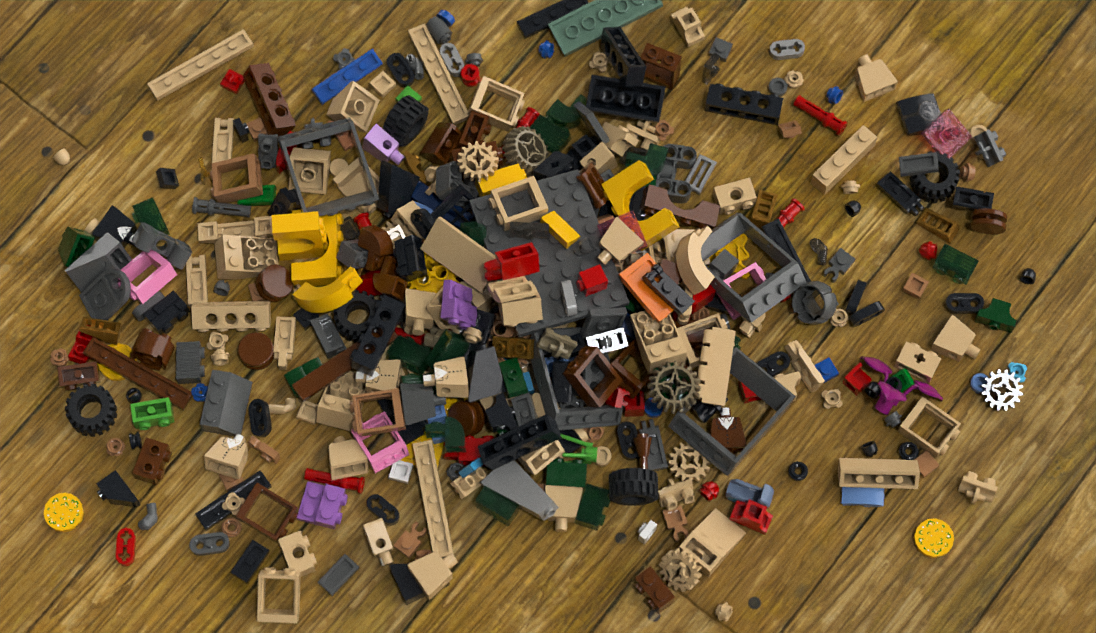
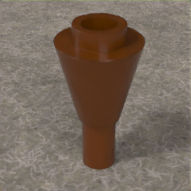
(642, 446)

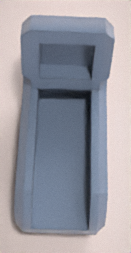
(744, 491)

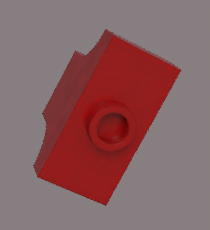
(751, 515)

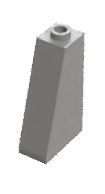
(521, 489)

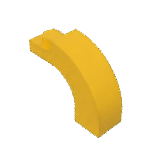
(328, 297)

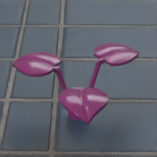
(891, 396)

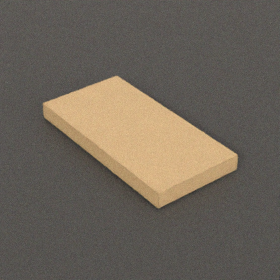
(458, 253)

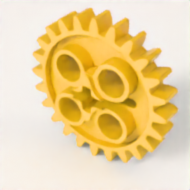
(434, 282)

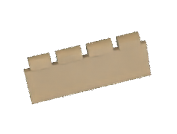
(718, 362)

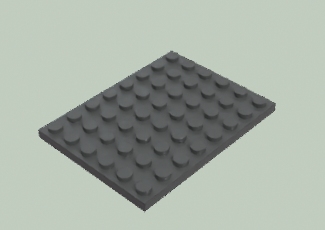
(556, 263)

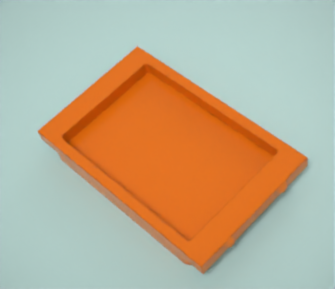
(632, 279)

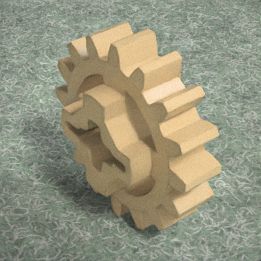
(485, 157)
(683, 456)
(680, 569)

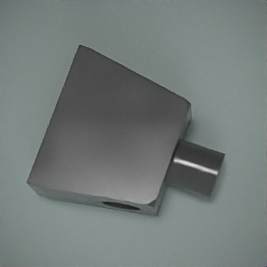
(419, 402)

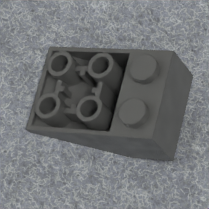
(102, 256)

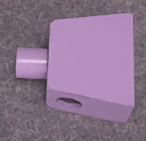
(382, 145)

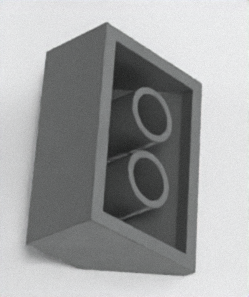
(225, 403)

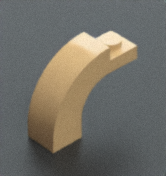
(690, 262)

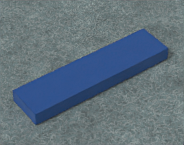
(352, 72)

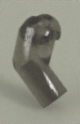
(820, 249)

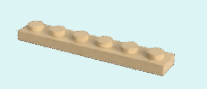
(200, 65)
(438, 74)
(433, 498)

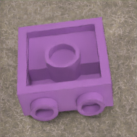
(457, 305)
(322, 505)

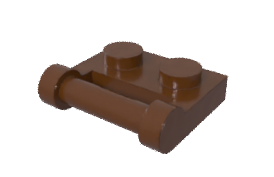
(592, 182)

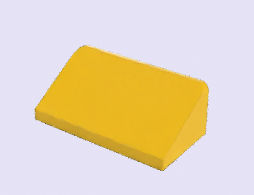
(560, 229)

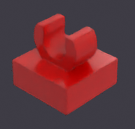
(232, 81)
(617, 397)

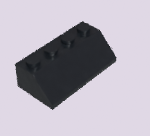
(612, 98)

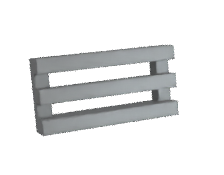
(698, 190)

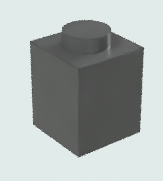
(724, 264)

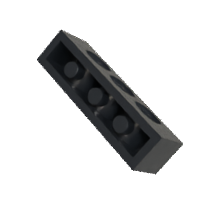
(623, 56)
(750, 111)
(368, 362)
(519, 442)

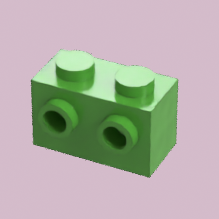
(152, 413)

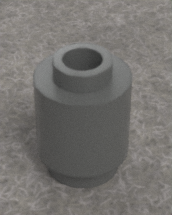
(439, 30)

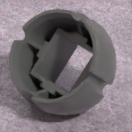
(808, 309)

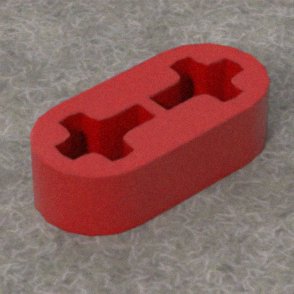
(120, 547)

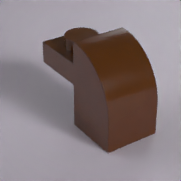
(377, 243)
(387, 280)

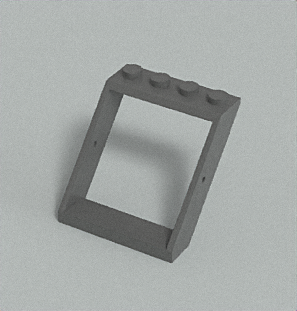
(331, 207)
(771, 290)
(763, 386)
(571, 417)

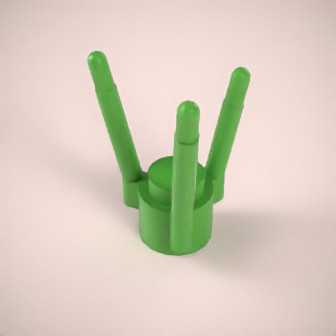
(588, 454)

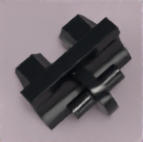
(706, 411)

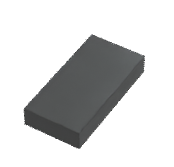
(918, 164)
(338, 575)

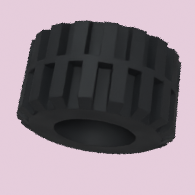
(406, 120)
(937, 191)
(359, 301)
(85, 396)
(633, 486)

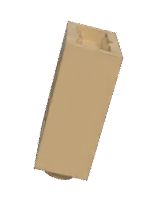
(502, 90)
(528, 216)
(694, 327)
(939, 415)
(278, 615)

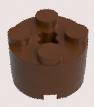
(152, 349)

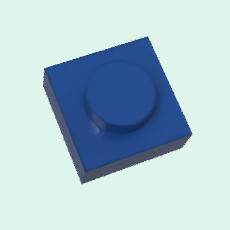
(827, 369)

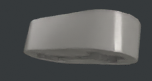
(787, 50)
(449, 61)
(568, 298)

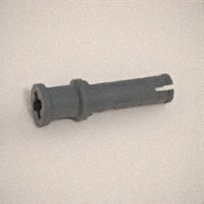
(211, 204)

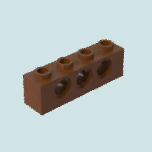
(269, 99)

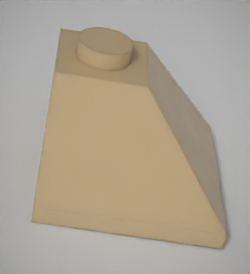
(356, 104)

